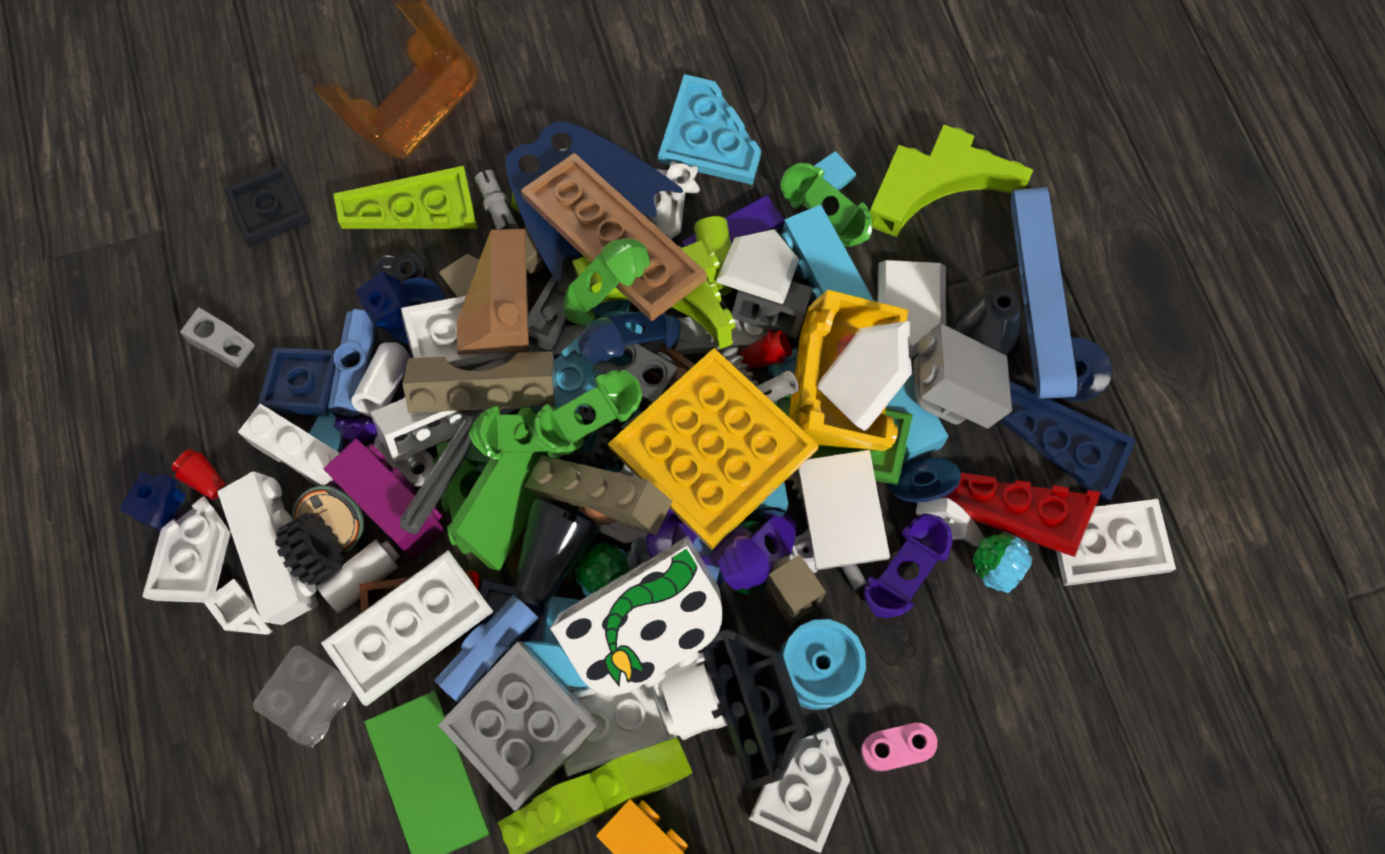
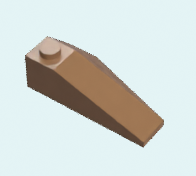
(497, 300)

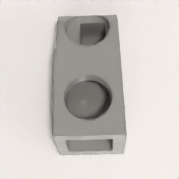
(217, 338)

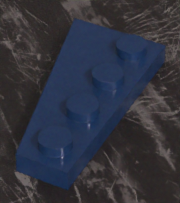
(1072, 441)

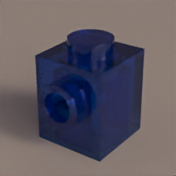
(383, 300)
(153, 500)

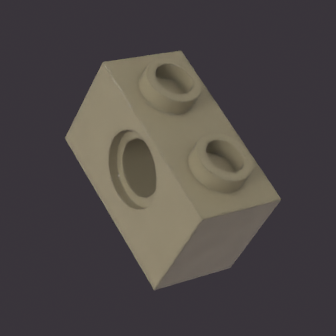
(794, 588)

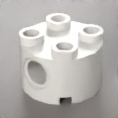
(690, 700)

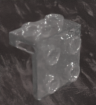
(303, 696)

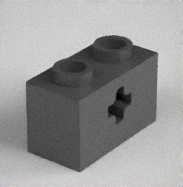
(771, 314)

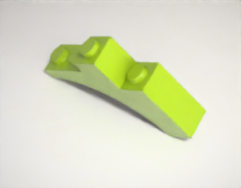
(951, 168)
(700, 304)
(594, 795)

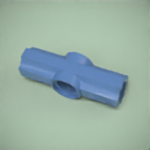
(355, 344)
(485, 648)

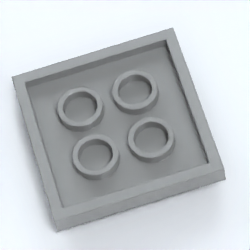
(518, 725)

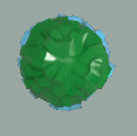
(1002, 561)
(600, 566)

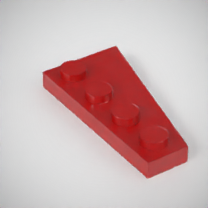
(1032, 513)

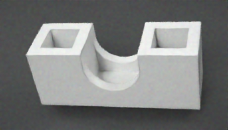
(290, 445)

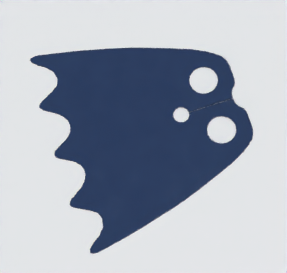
(618, 167)

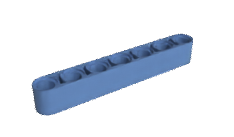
(1043, 294)

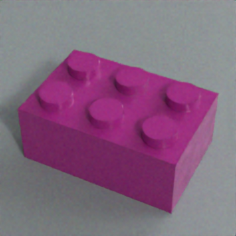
(382, 495)

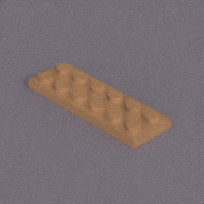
(594, 213)

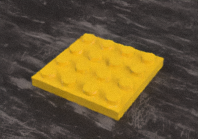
(713, 447)

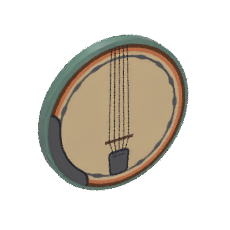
(336, 509)

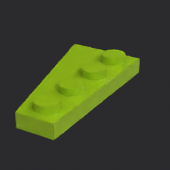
(414, 202)

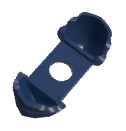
(609, 335)

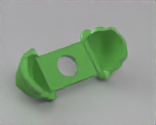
(805, 186)
(617, 263)
(614, 397)
(495, 434)

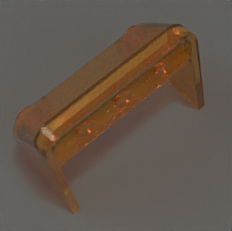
(423, 99)

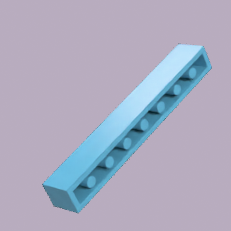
(828, 266)

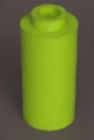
(716, 238)

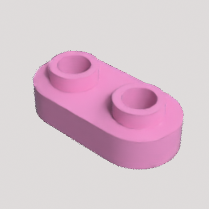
(899, 746)

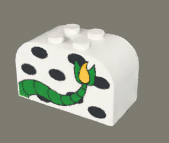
(643, 622)

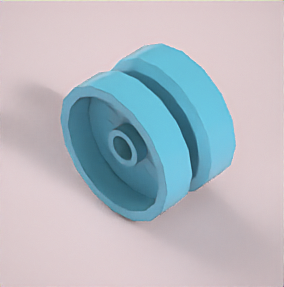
(830, 645)

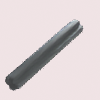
(438, 479)

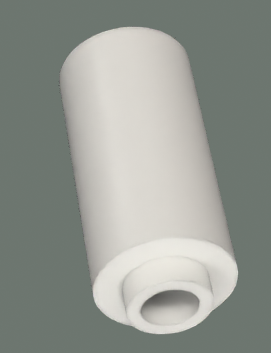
(381, 378)
(367, 566)

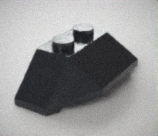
(756, 704)

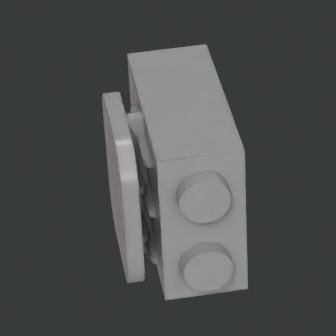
(961, 378)

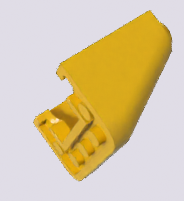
(821, 330)

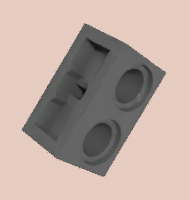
(641, 363)

